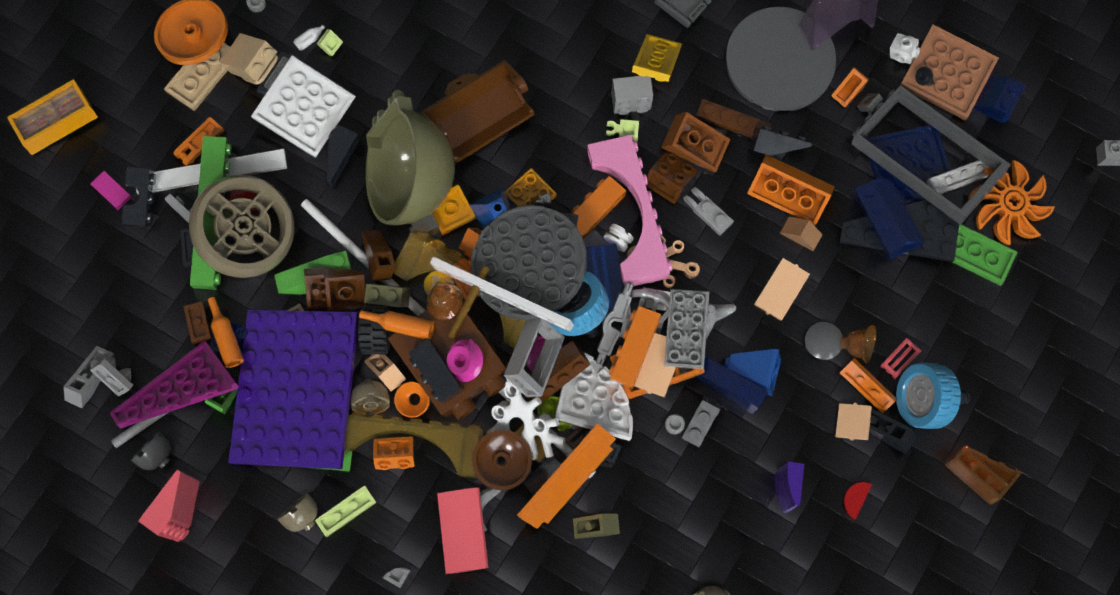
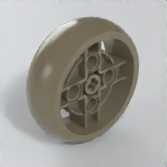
(214, 203)

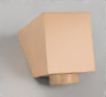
(385, 371)

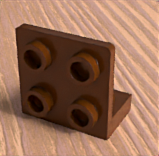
(670, 176)

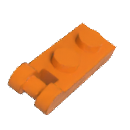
(195, 140)

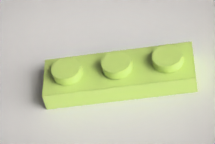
(345, 511)

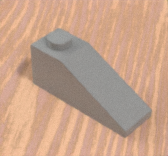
(84, 382)

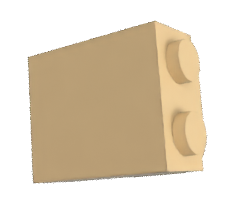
(250, 58)

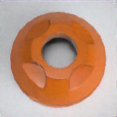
(403, 403)

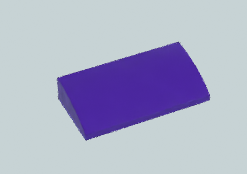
(789, 485)

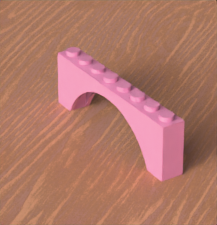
(620, 160)

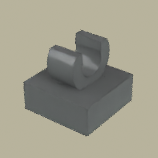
(869, 102)

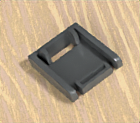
(683, 10)

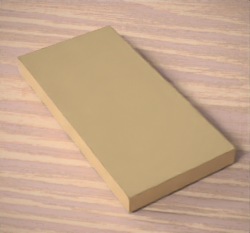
(196, 81)

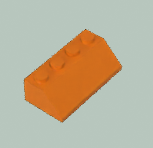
(790, 190)

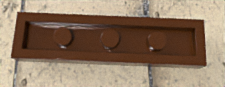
(729, 118)

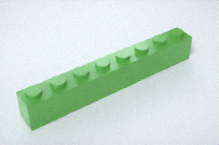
(213, 167)

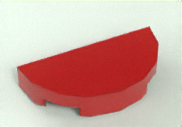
(855, 497)

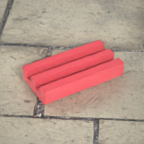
(890, 368)

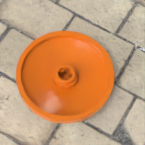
(190, 31)

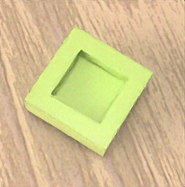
(329, 42)

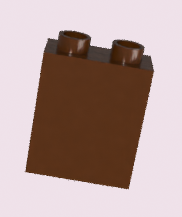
(489, 379)

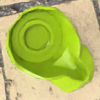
(549, 407)

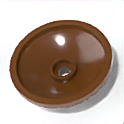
(516, 456)

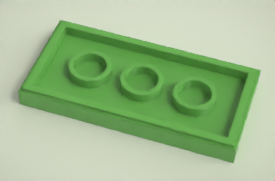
(983, 255)

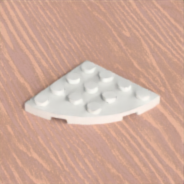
(596, 399)

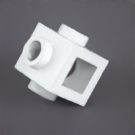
(904, 48)

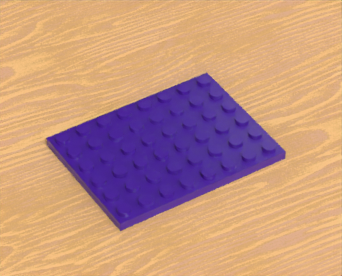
(294, 389)

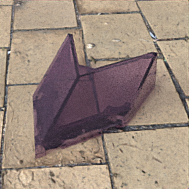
(829, 16)

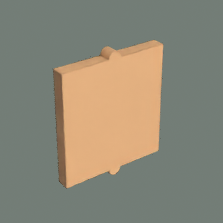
(853, 421)

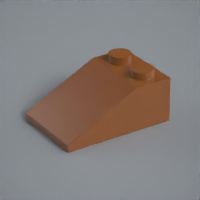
(695, 142)

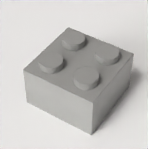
(632, 94)

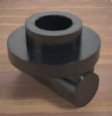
(924, 76)

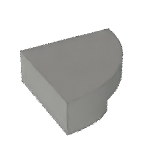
(397, 576)

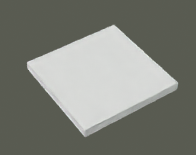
(303, 106)

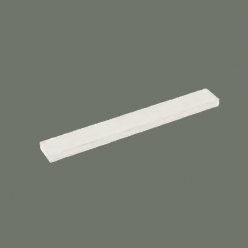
(241, 165)
(502, 294)

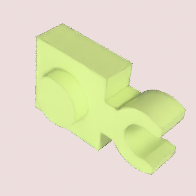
(626, 128)

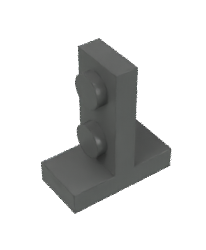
(702, 420)

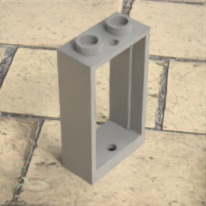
(534, 385)

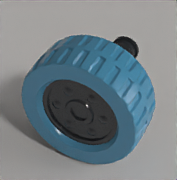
(586, 308)

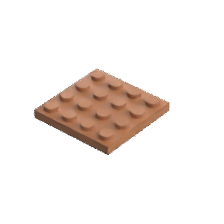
(957, 69)

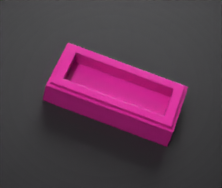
(111, 190)

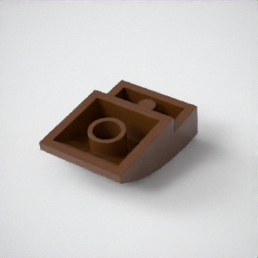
(334, 289)

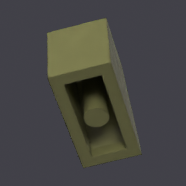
(596, 526)

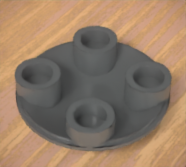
(823, 340)

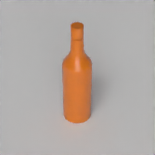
(401, 323)
(225, 337)

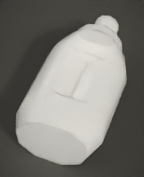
(308, 37)

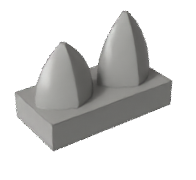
(116, 380)

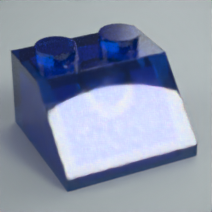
(999, 97)

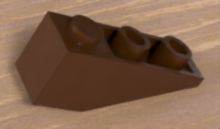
(378, 255)

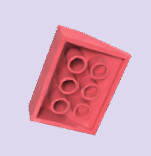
(172, 508)

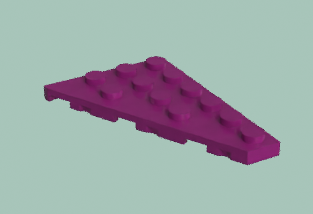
(186, 382)

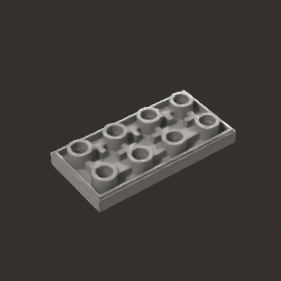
(686, 329)

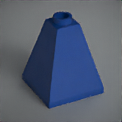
(485, 210)
(757, 366)

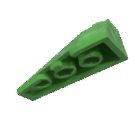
(293, 280)

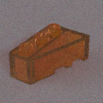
(982, 474)

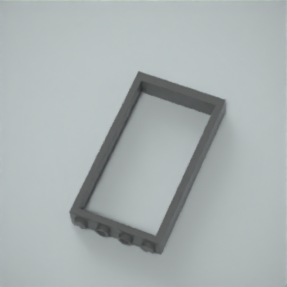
(947, 128)

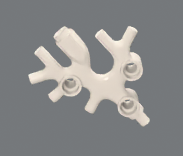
(533, 426)

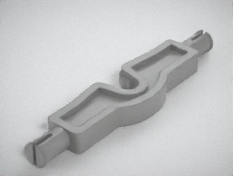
(617, 314)

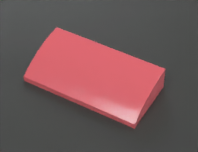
(462, 530)

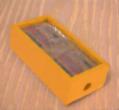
(52, 117)

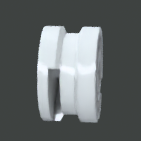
(618, 235)

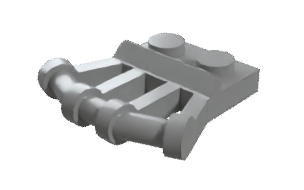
(644, 293)

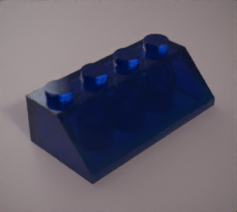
(888, 217)

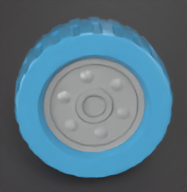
(929, 395)

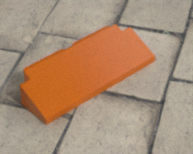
(568, 477)

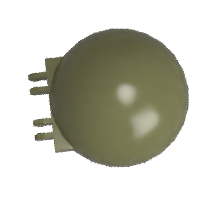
(406, 164)

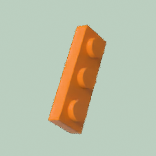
(868, 386)

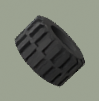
(371, 335)

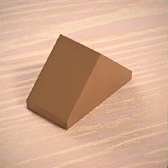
(802, 232)

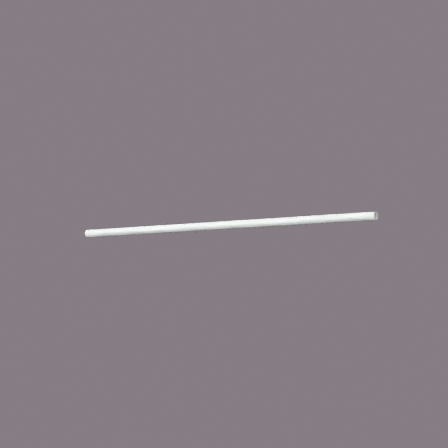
(413, 305)

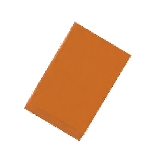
(850, 87)

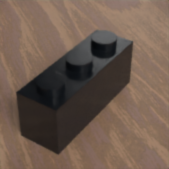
(435, 371)

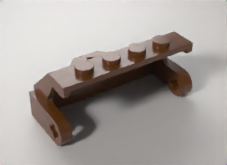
(480, 108)

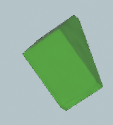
(222, 402)

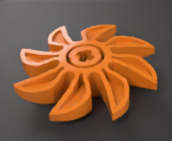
(1017, 209)

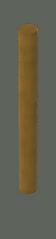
(467, 304)

